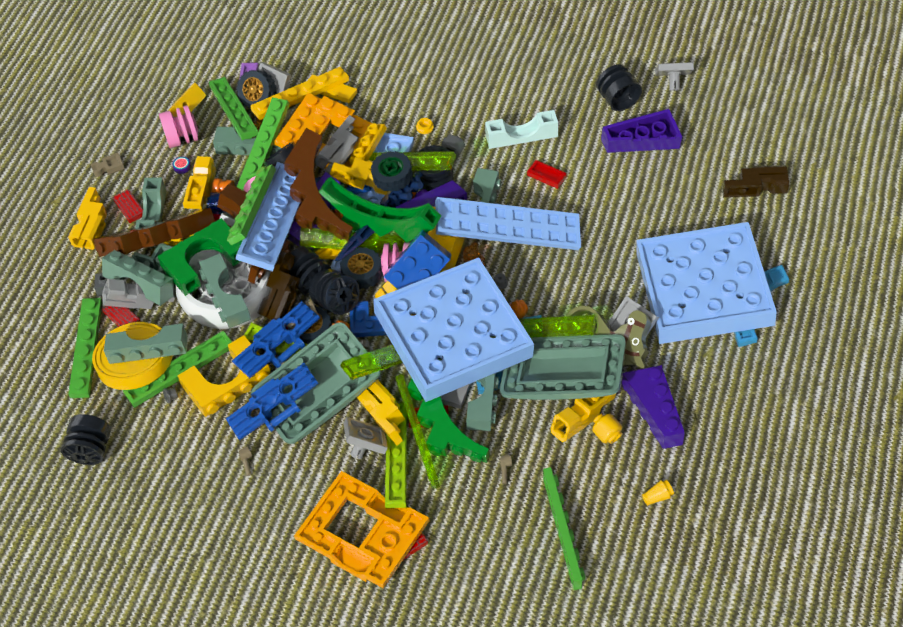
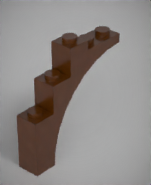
(304, 188)
(230, 201)
(155, 234)

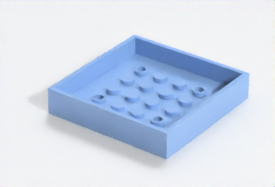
(705, 283)
(453, 329)

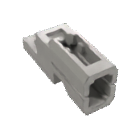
(339, 146)
(122, 294)

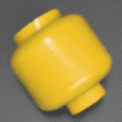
(607, 428)

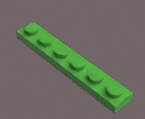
(233, 108)
(265, 139)
(251, 204)
(85, 344)
(196, 357)
(565, 536)

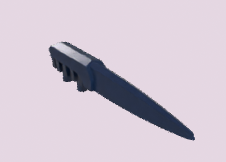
(391, 199)

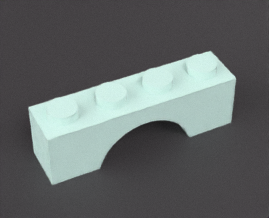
(541, 127)

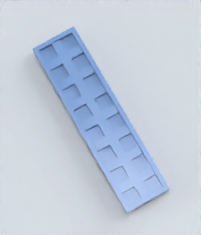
(508, 223)

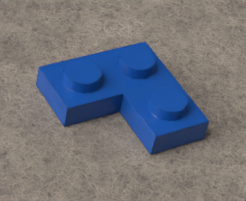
(362, 324)

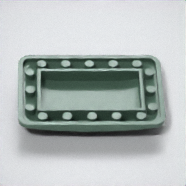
(567, 368)
(334, 387)

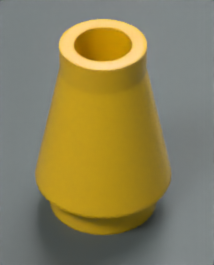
(659, 492)

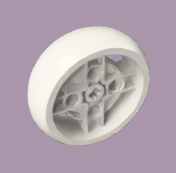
(204, 311)

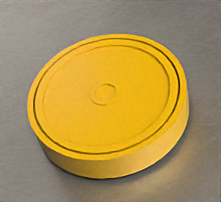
(132, 373)

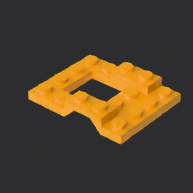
(317, 115)
(384, 545)

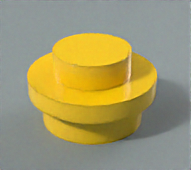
(425, 126)

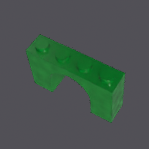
(176, 259)

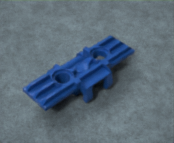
(273, 335)
(270, 396)

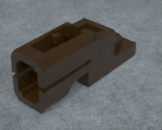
(758, 179)
(282, 290)

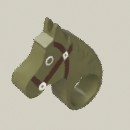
(634, 333)

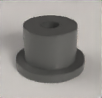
(500, 281)
(169, 394)

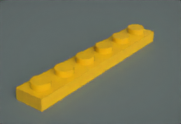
(297, 93)

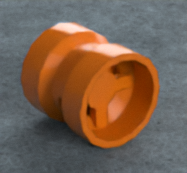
(218, 184)

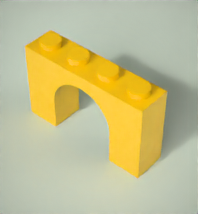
(212, 397)

